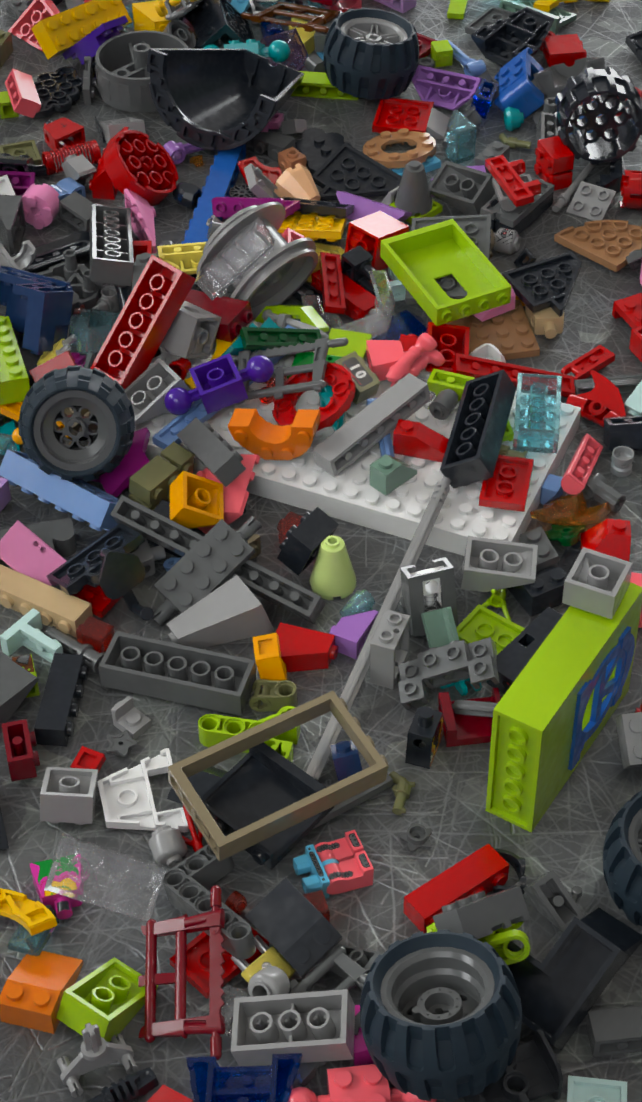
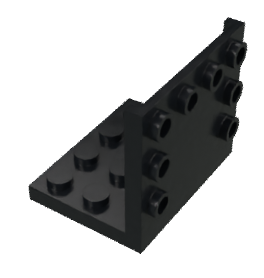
(214, 19)

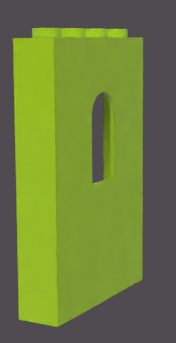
(438, 252)

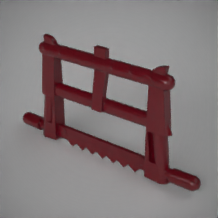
(183, 1026)

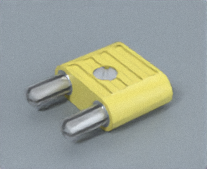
(58, 348)
(269, 957)

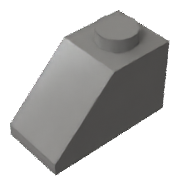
(77, 168)

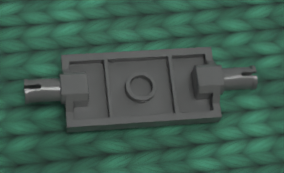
(205, 567)

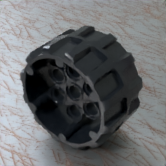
(599, 145)

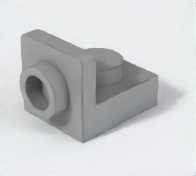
(128, 718)

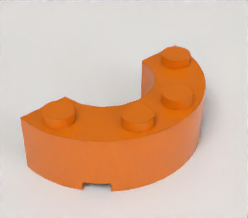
(273, 440)

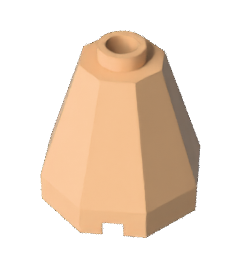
(297, 184)

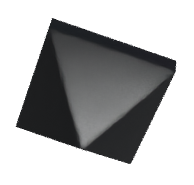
(525, 258)

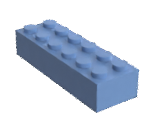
(76, 497)

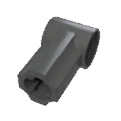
(598, 489)

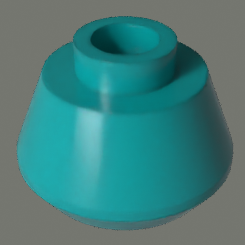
(513, 118)

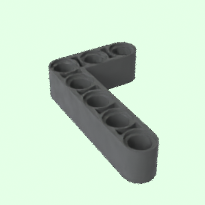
(188, 892)

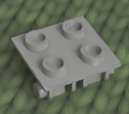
(591, 201)

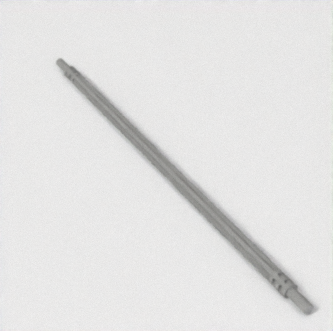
(390, 602)

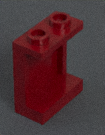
(465, 729)

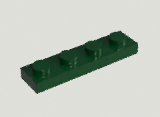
(262, 338)

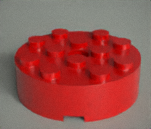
(140, 166)

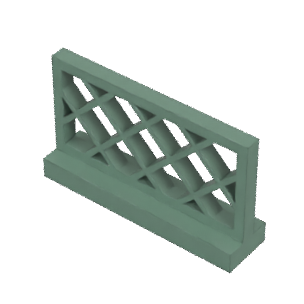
(560, 16)

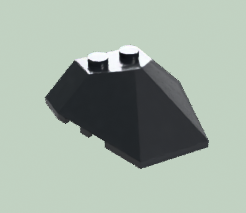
(513, 35)

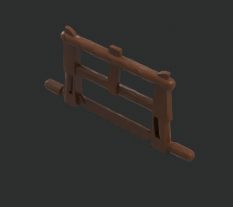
(315, 22)

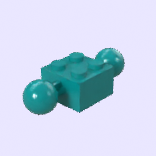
(278, 49)

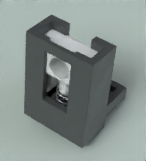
(424, 597)

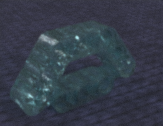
(91, 329)

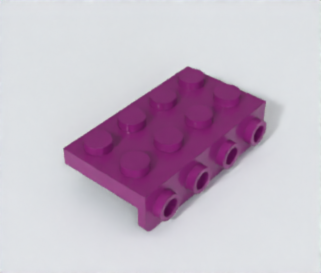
(228, 206)

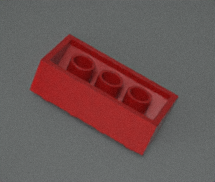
(101, 183)

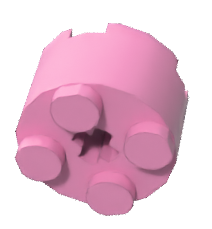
(40, 205)

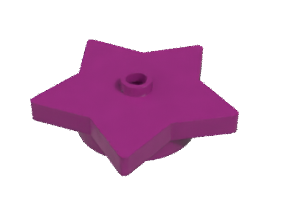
(118, 479)

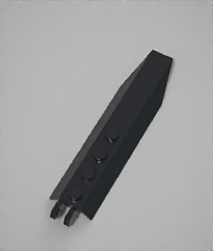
(52, 252)

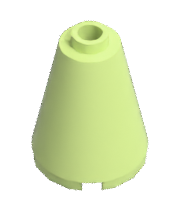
(333, 570)

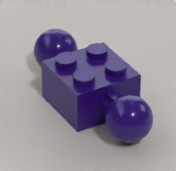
(218, 384)

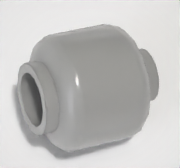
(167, 846)
(269, 981)

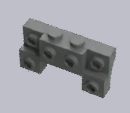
(445, 666)

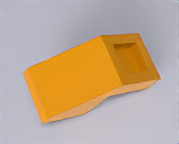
(268, 657)

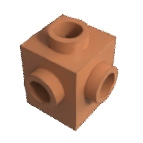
(290, 157)

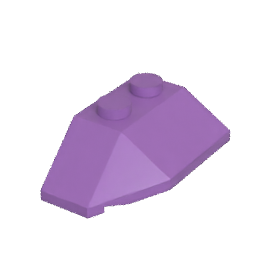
(444, 88)
(365, 207)

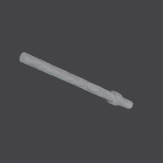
(564, 197)

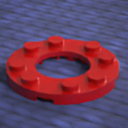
(343, 395)

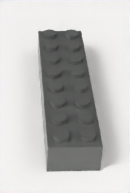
(111, 245)

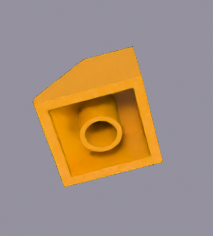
(196, 501)

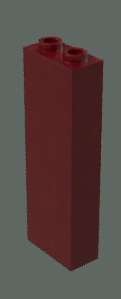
(234, 313)

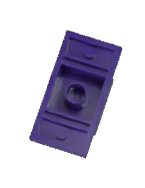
(90, 43)

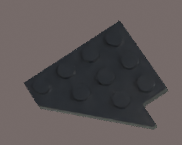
(354, 173)
(546, 282)

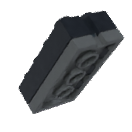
(522, 216)

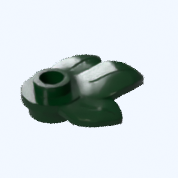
(565, 534)

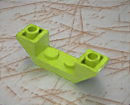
(306, 314)

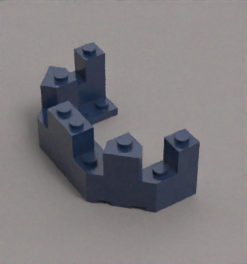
(36, 307)

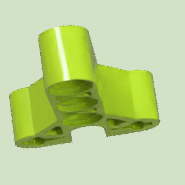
(217, 728)

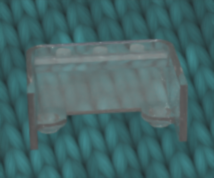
(373, 324)

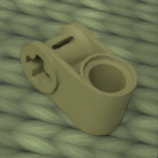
(273, 695)

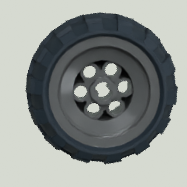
(79, 390)

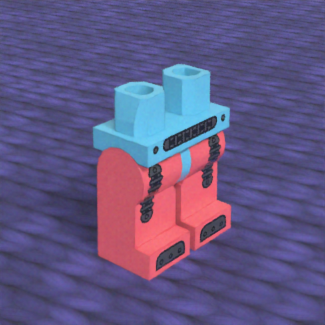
(335, 866)

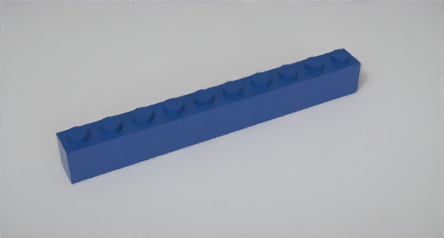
(218, 184)

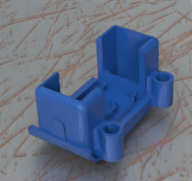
(516, 85)

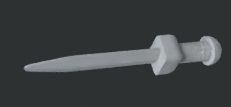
(283, 320)

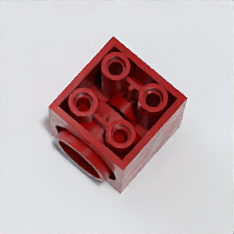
(370, 231)

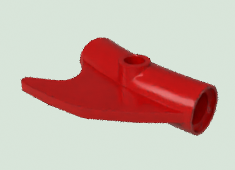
(600, 402)

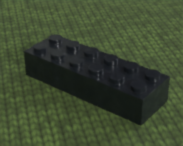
(478, 429)

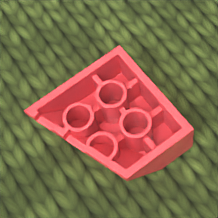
(31, 16)
(235, 493)

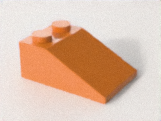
(36, 990)

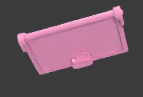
(27, 553)

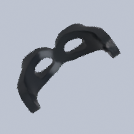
(518, 864)

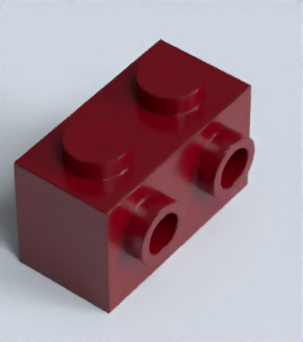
(19, 750)

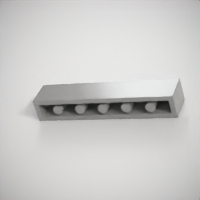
(371, 424)

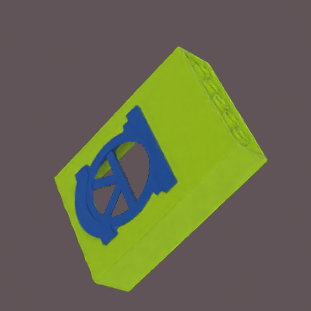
(559, 708)

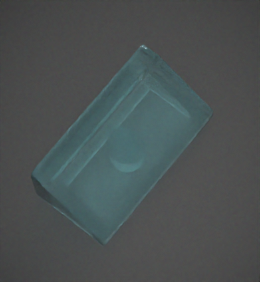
(32, 945)

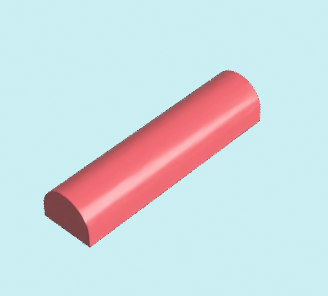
(581, 465)

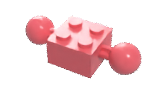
(355, 1084)

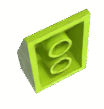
(103, 998)

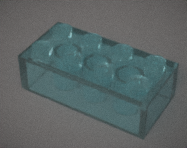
(537, 413)

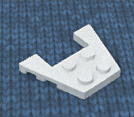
(129, 798)

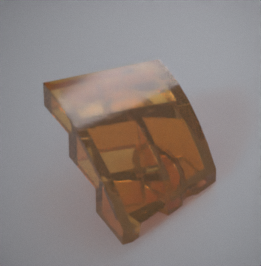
(571, 511)

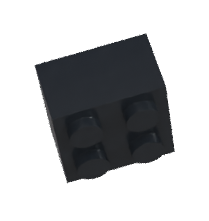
(304, 540)

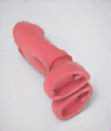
(416, 359)

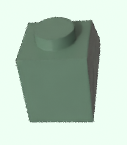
(389, 473)

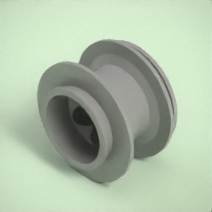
(276, 275)

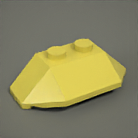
(182, 256)

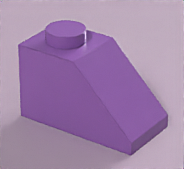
(352, 632)

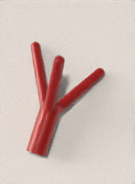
(196, 843)

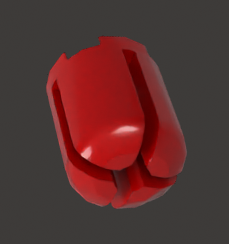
(631, 190)

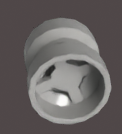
(622, 461)

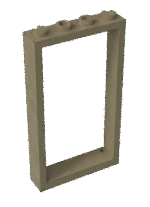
(295, 813)

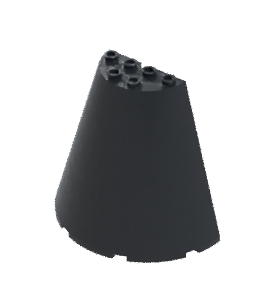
(218, 94)

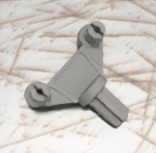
(93, 1055)

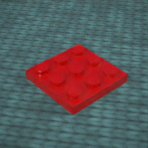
(402, 113)

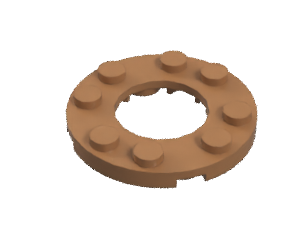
(424, 145)

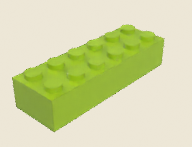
(13, 374)

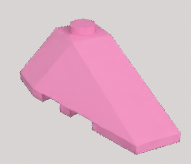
(141, 217)

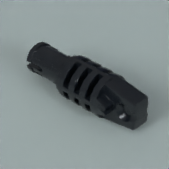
(132, 1087)

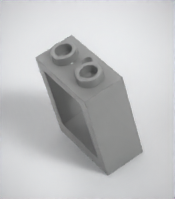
(389, 648)

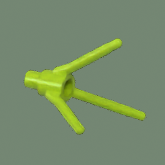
(498, 600)

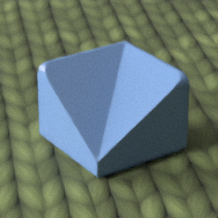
(551, 489)

